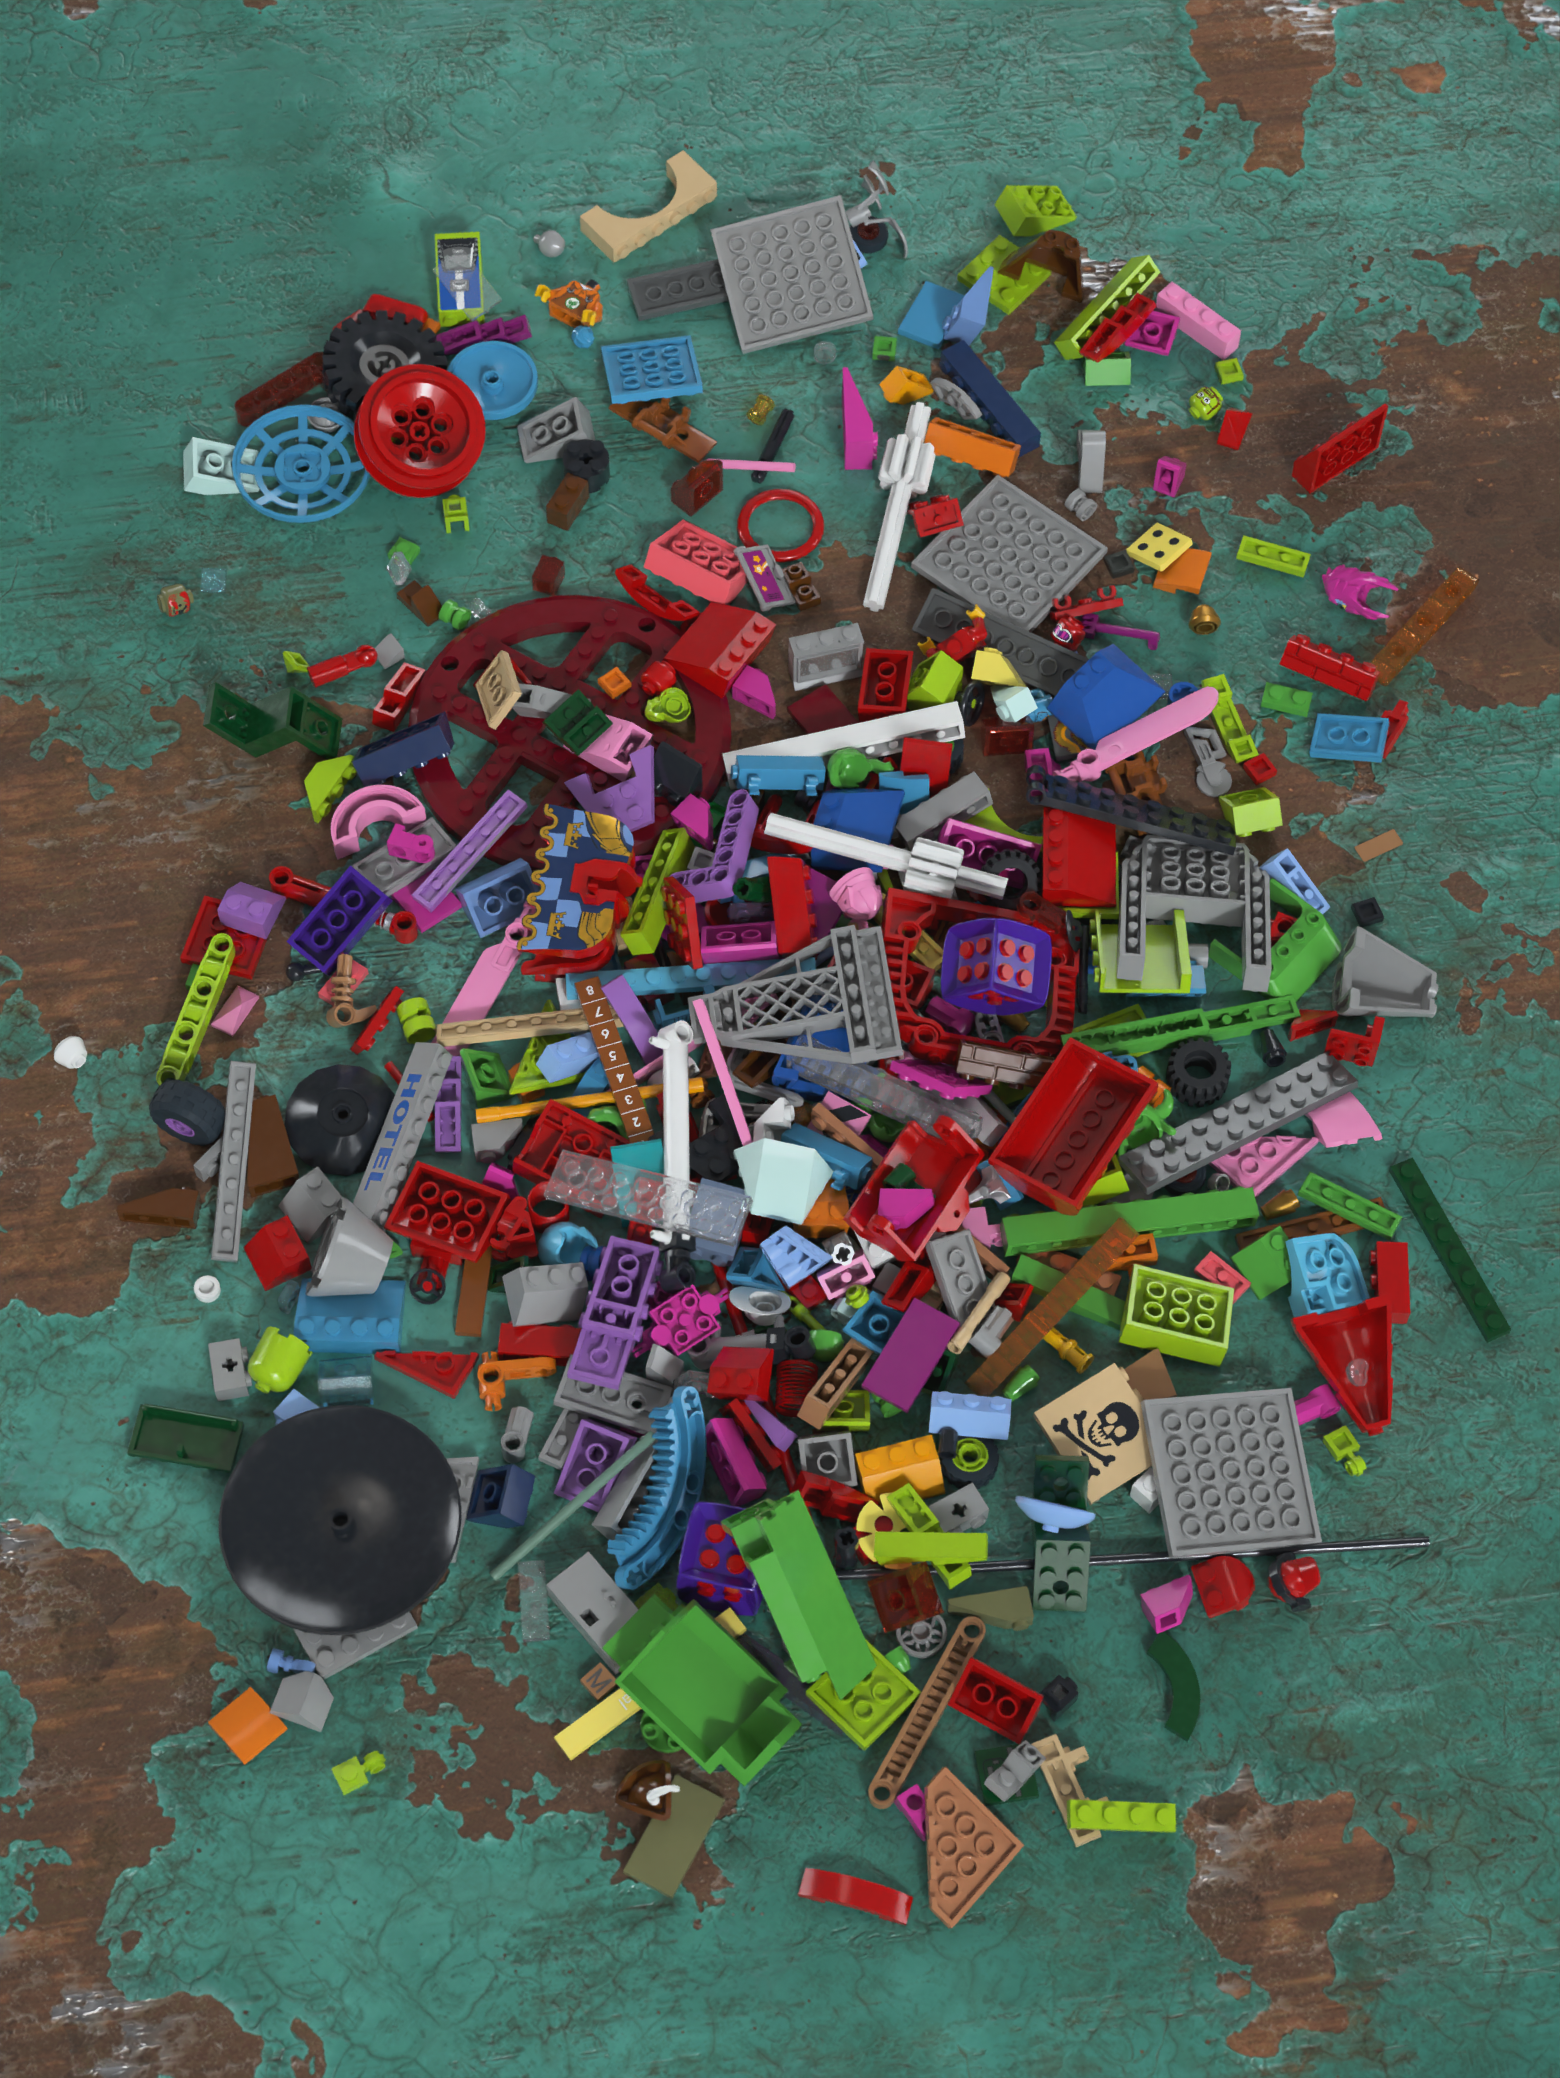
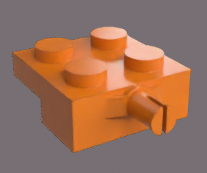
(1140, 1252)

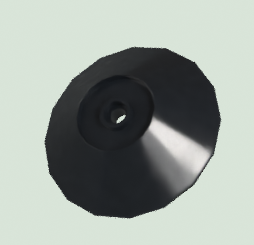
(318, 1132)

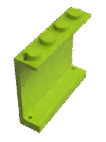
(1166, 958)

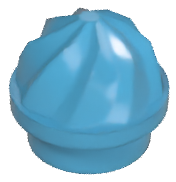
(582, 336)

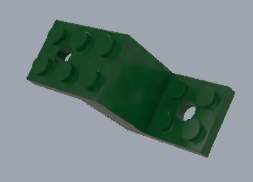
(272, 721)
(1065, 1553)

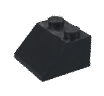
(676, 775)

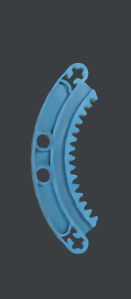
(675, 1490)

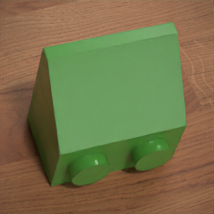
(1265, 1263)

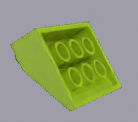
(1177, 1315)

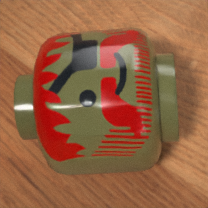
(174, 600)

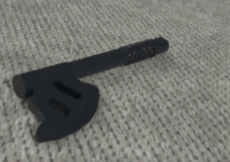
(1083, 933)

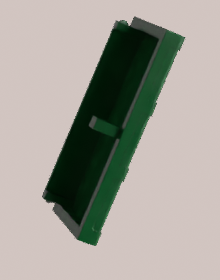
(186, 1437)

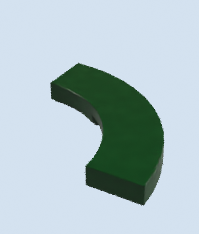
(1183, 1684)

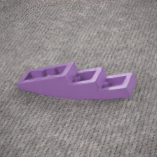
(449, 1110)

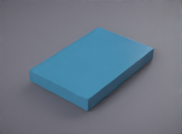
(927, 315)
(1349, 737)

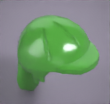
(851, 767)

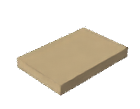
(498, 689)

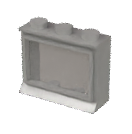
(825, 656)

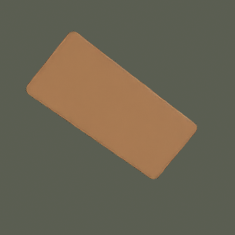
(1378, 845)

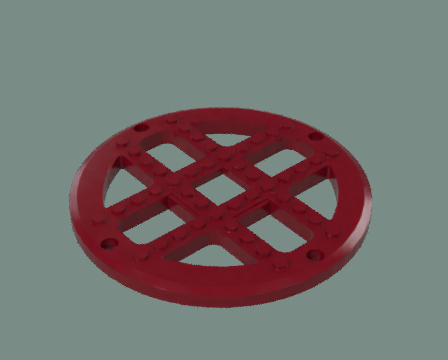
(520, 741)

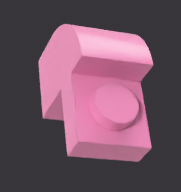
(977, 1223)

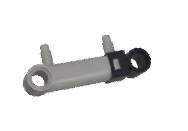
(794, 1342)

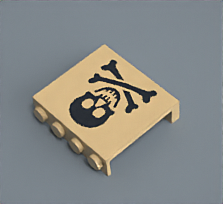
(1102, 1422)

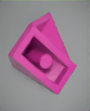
(501, 1179)

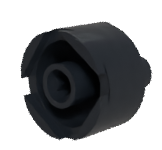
(588, 461)

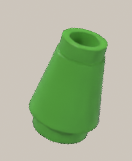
(1021, 1383)

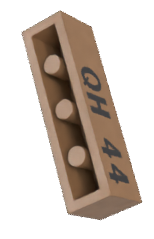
(835, 1383)

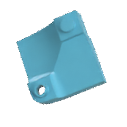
(1324, 1275)

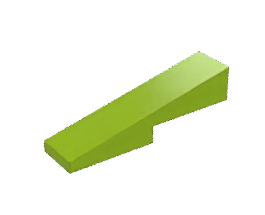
(919, 1518)
(930, 1546)

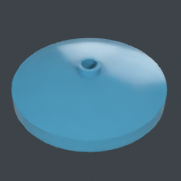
(499, 377)

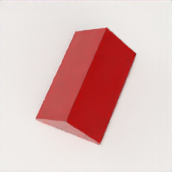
(996, 1700)

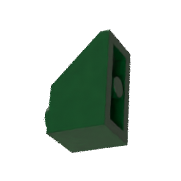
(941, 1374)

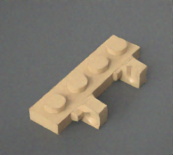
(1061, 1780)

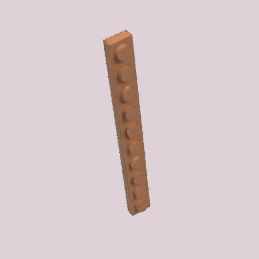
(838, 1131)

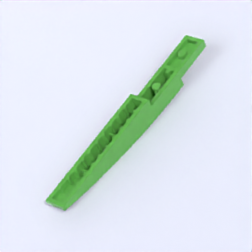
(1174, 1028)

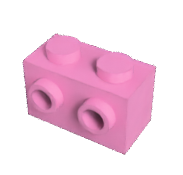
(838, 1278)

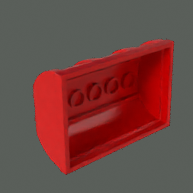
(1072, 1127)

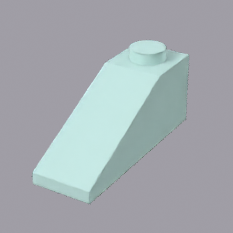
(1012, 702)

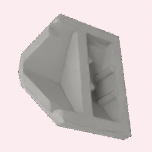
(303, 1700)

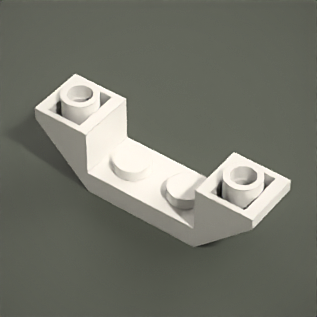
(775, 1118)

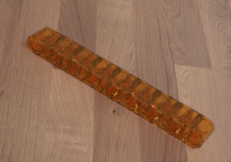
(1052, 1308)

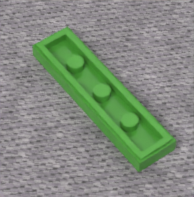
(1349, 1205)

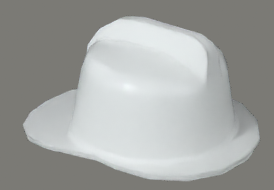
(760, 1305)

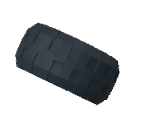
(187, 1112)

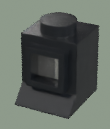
(1059, 1695)

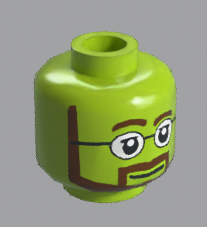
(1205, 403)

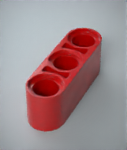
(391, 305)

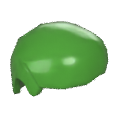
(885, 1128)
(827, 1345)

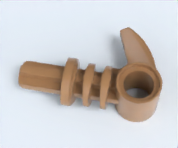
(342, 998)

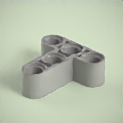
(1091, 460)

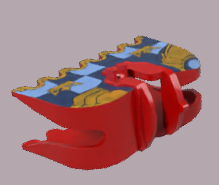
(580, 893)

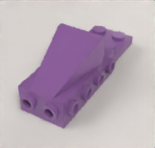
(615, 1311)

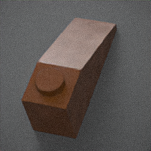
(167, 1208)

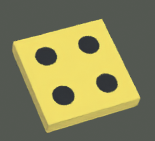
(1159, 547)

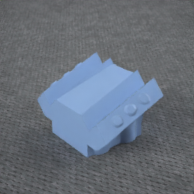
(793, 1256)

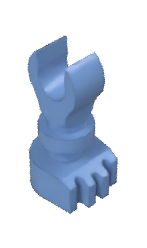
(278, 1660)

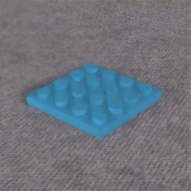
(651, 369)

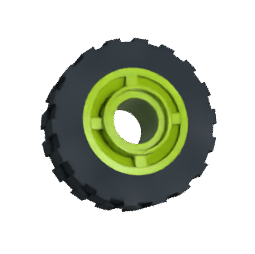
(978, 1472)

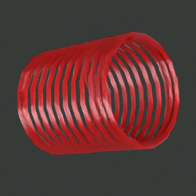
(540, 1222)
(797, 1377)

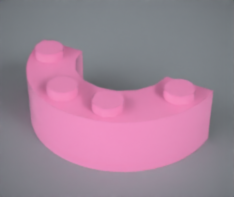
(369, 806)

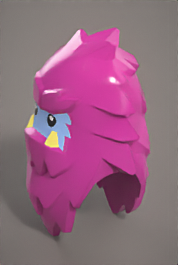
(1350, 588)

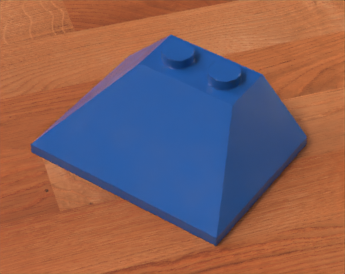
(1104, 696)
(860, 813)

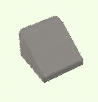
(389, 651)

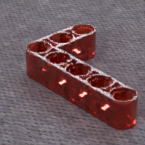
(280, 390)

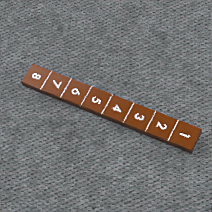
(614, 1060)

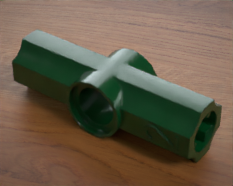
(753, 889)

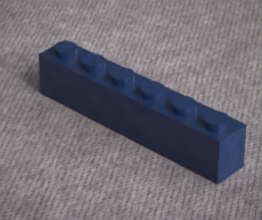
(991, 398)

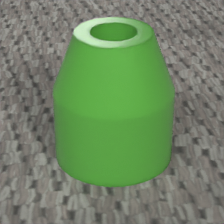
(899, 1659)

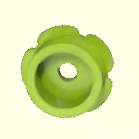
(857, 1296)

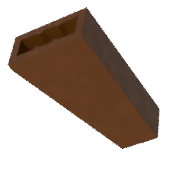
(270, 1153)

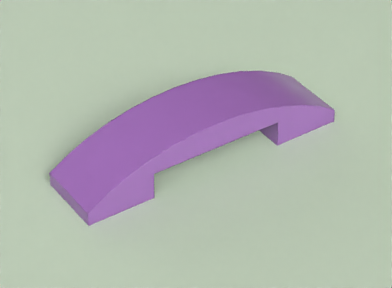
(633, 1017)

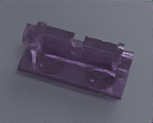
(750, 912)

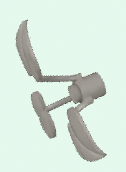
(861, 212)

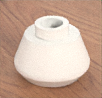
(71, 1052)

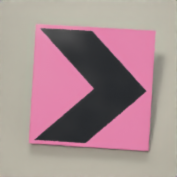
(846, 1112)

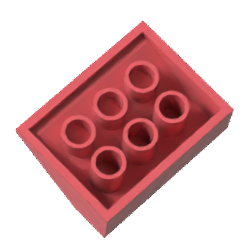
(697, 563)

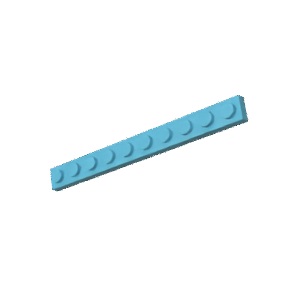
(683, 978)

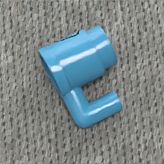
(1042, 703)

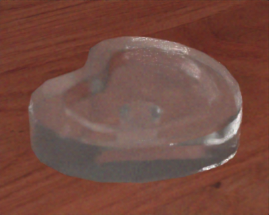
(479, 609)
(1357, 1372)

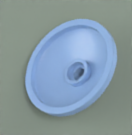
(1053, 1515)

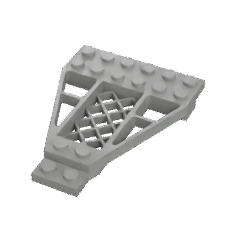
(865, 1001)

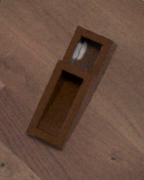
(758, 1066)

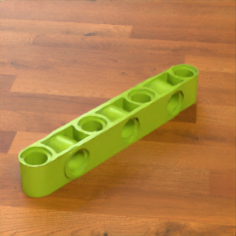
(197, 1010)

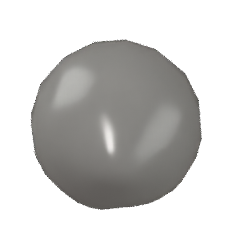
(550, 243)

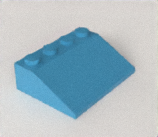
(352, 1321)

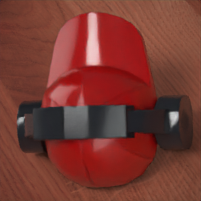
(1293, 1579)

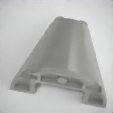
(1381, 981)

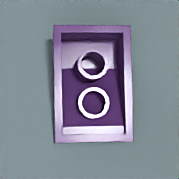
(591, 1453)

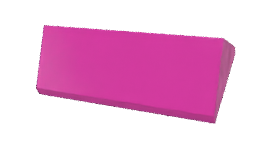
(983, 843)

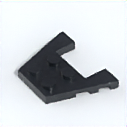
(712, 1153)

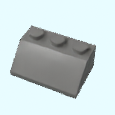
(546, 1293)

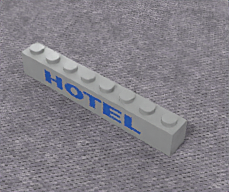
(402, 1131)

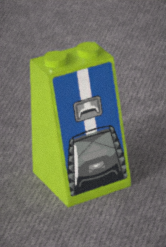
(446, 246)

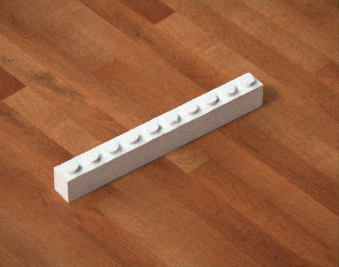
(871, 737)

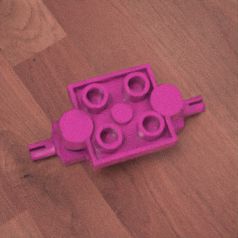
(682, 1321)

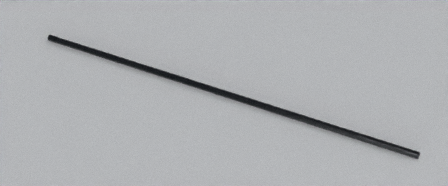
(1155, 1557)

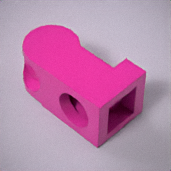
(410, 846)
(913, 1807)

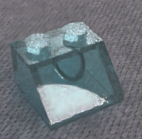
(346, 1381)

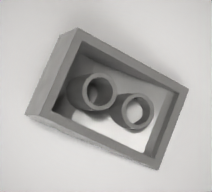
(550, 432)

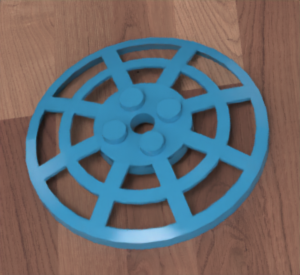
(297, 456)

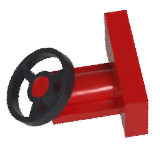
(432, 1271)

